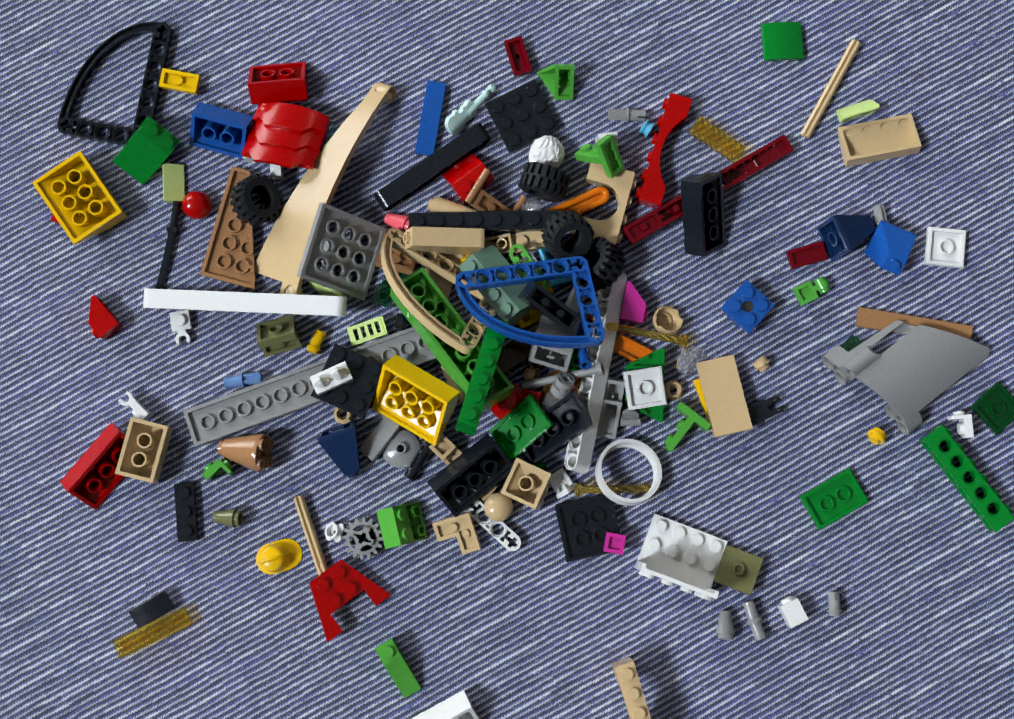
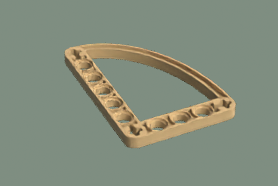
(415, 307)

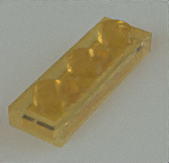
(717, 140)

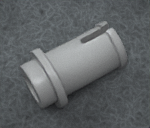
(834, 604)

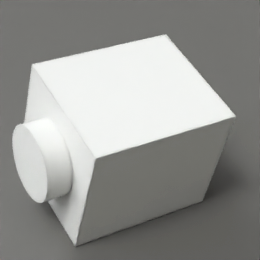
(792, 611)

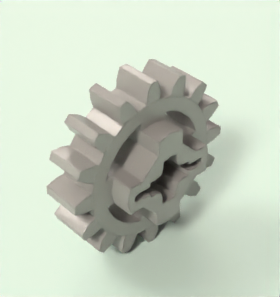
(359, 546)

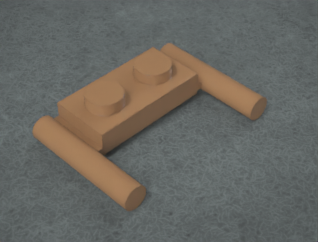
(485, 202)

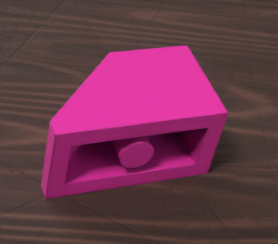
(633, 306)

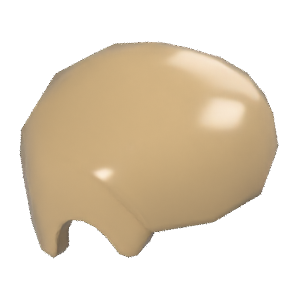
(667, 320)
(498, 507)

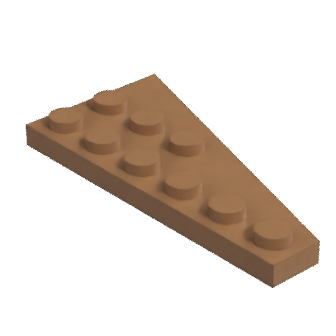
(231, 245)

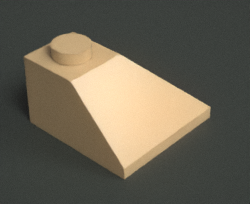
(527, 484)

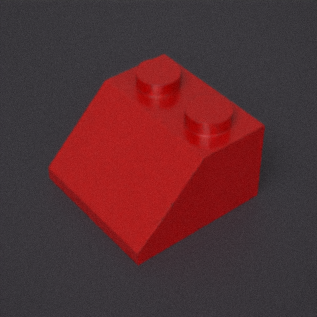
(464, 176)

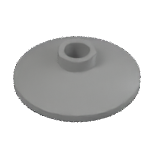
(404, 458)

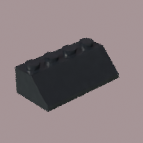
(703, 213)
(471, 475)

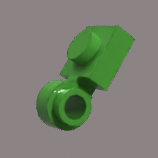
(807, 292)

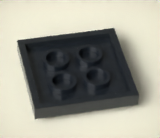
(522, 116)
(359, 393)
(585, 525)

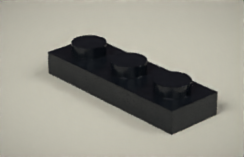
(186, 512)

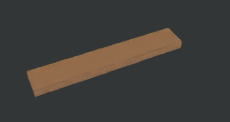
(879, 320)

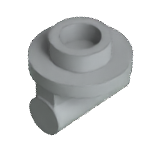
(629, 418)

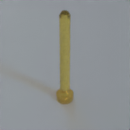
(682, 341)
(579, 489)

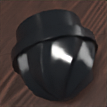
(402, 322)

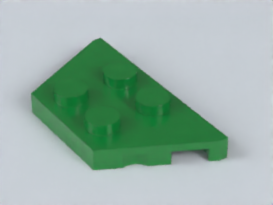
(653, 359)

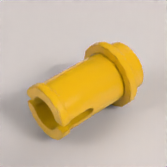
(316, 342)

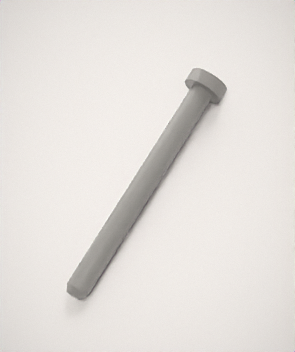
(598, 369)

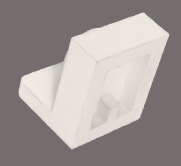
(965, 424)

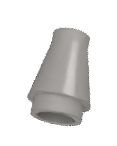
(725, 627)

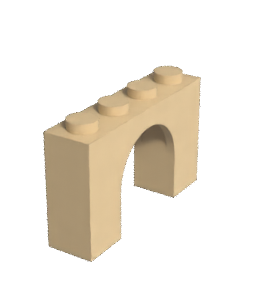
(620, 186)
(631, 688)

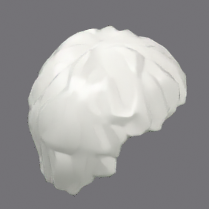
(547, 151)

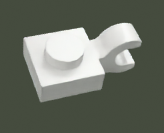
(138, 409)

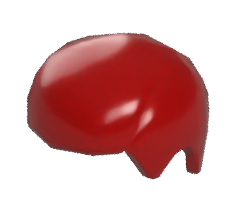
(197, 205)

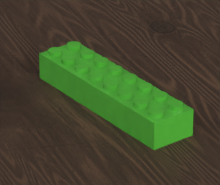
(456, 364)

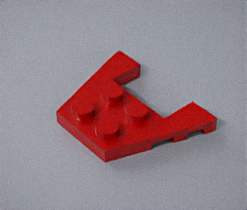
(336, 588)

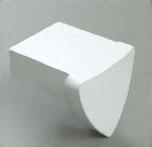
(561, 483)

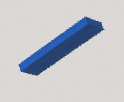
(430, 118)

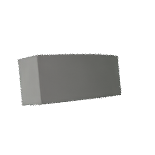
(611, 408)

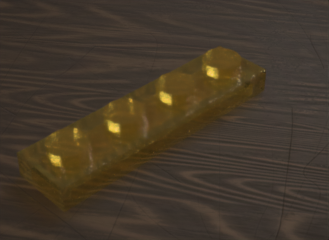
(152, 632)

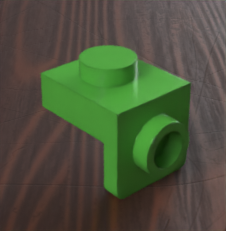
(213, 469)

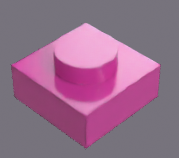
(614, 543)

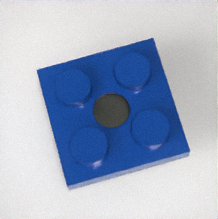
(747, 307)

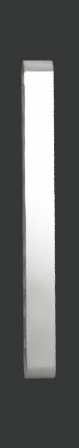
(245, 302)
(593, 386)

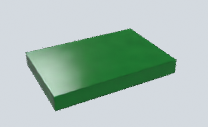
(521, 427)
(833, 499)

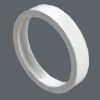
(647, 452)

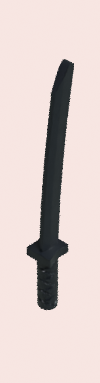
(172, 230)

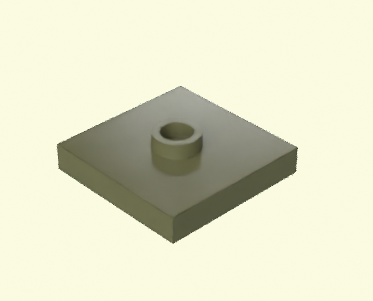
(738, 570)

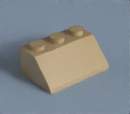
(144, 450)

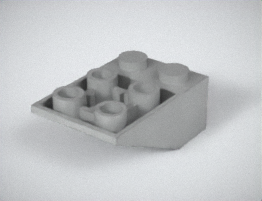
(551, 357)

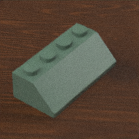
(502, 299)

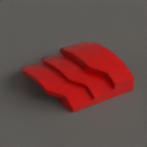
(286, 135)

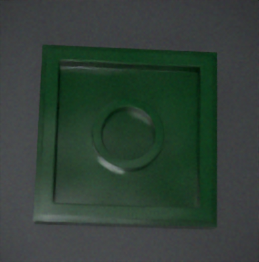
(995, 408)

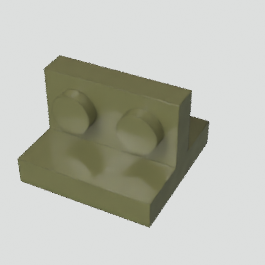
(278, 335)

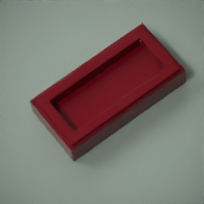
(806, 255)

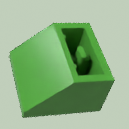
(402, 524)

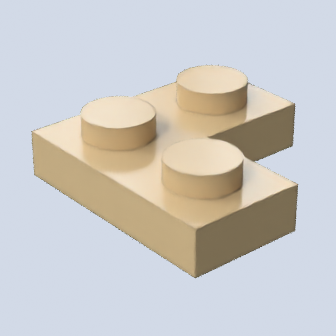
(459, 527)

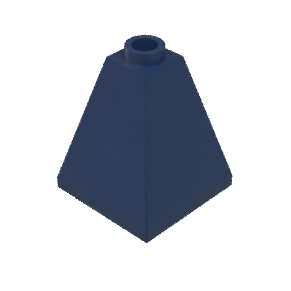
(844, 233)
(342, 447)

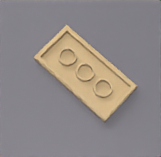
(724, 396)

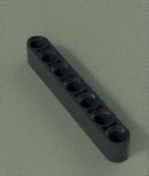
(432, 167)

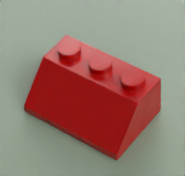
(278, 83)

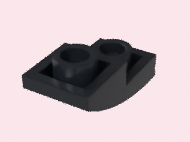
(151, 609)

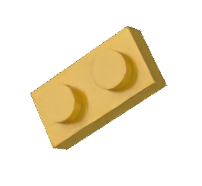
(179, 81)

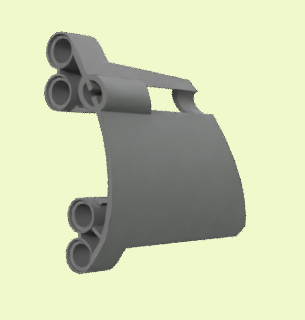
(910, 370)

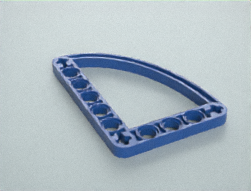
(513, 279)

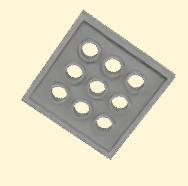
(314, 251)

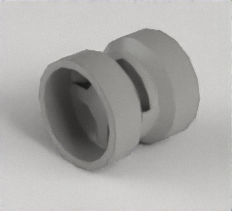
(562, 385)

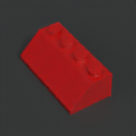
(94, 473)

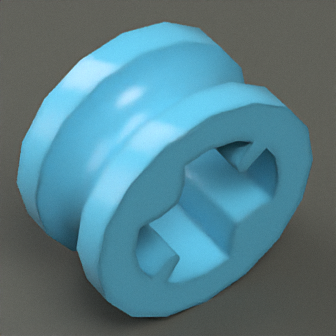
(646, 128)

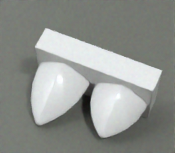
(331, 378)

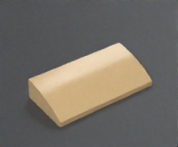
(878, 140)

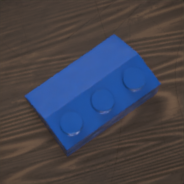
(219, 129)

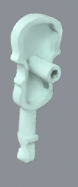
(457, 119)

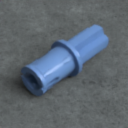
(242, 380)

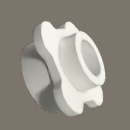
(334, 532)

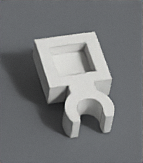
(181, 323)

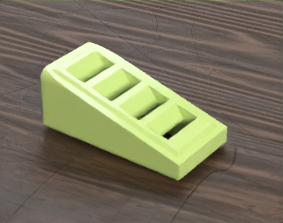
(376, 335)

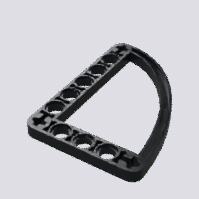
(89, 66)

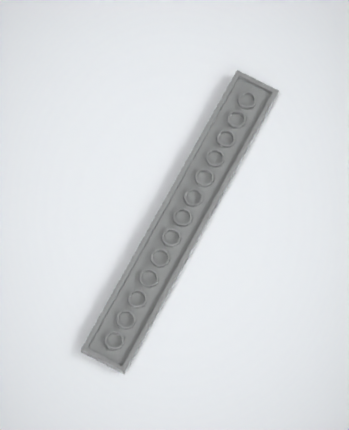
(288, 391)

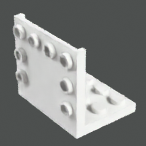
(681, 556)

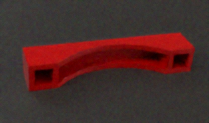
(653, 187)

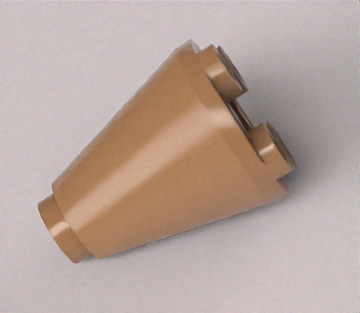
(248, 451)

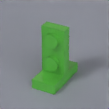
(604, 153)
(684, 425)

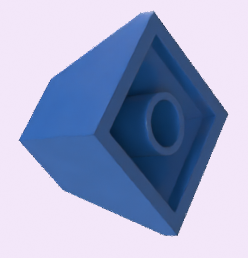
(890, 247)

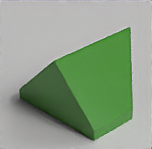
(559, 80)

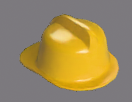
(278, 556)

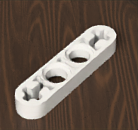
(488, 526)

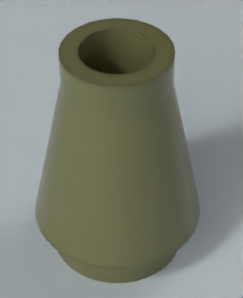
(228, 517)

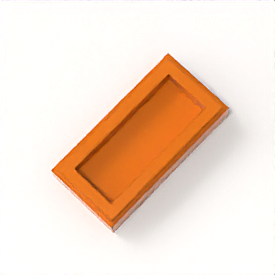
(629, 348)

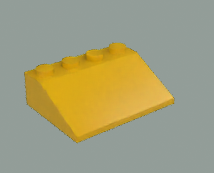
(79, 198)
(414, 399)

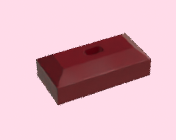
(516, 47)

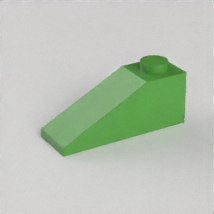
(398, 667)

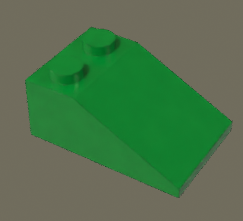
(146, 150)

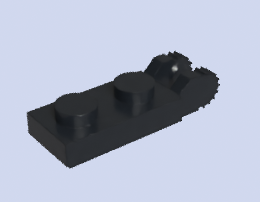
(759, 411)

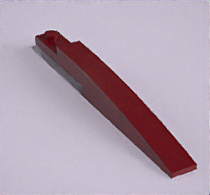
(731, 176)

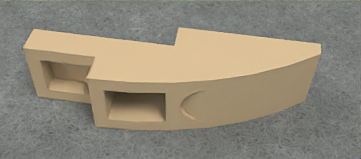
(530, 239)

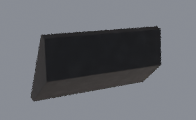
(569, 420)

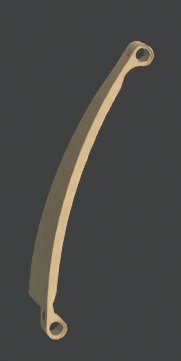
(288, 238)

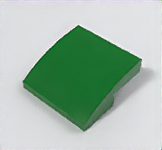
(782, 41)

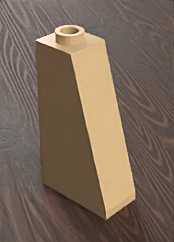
(444, 240)

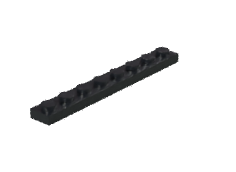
(489, 221)

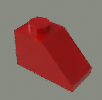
(102, 319)

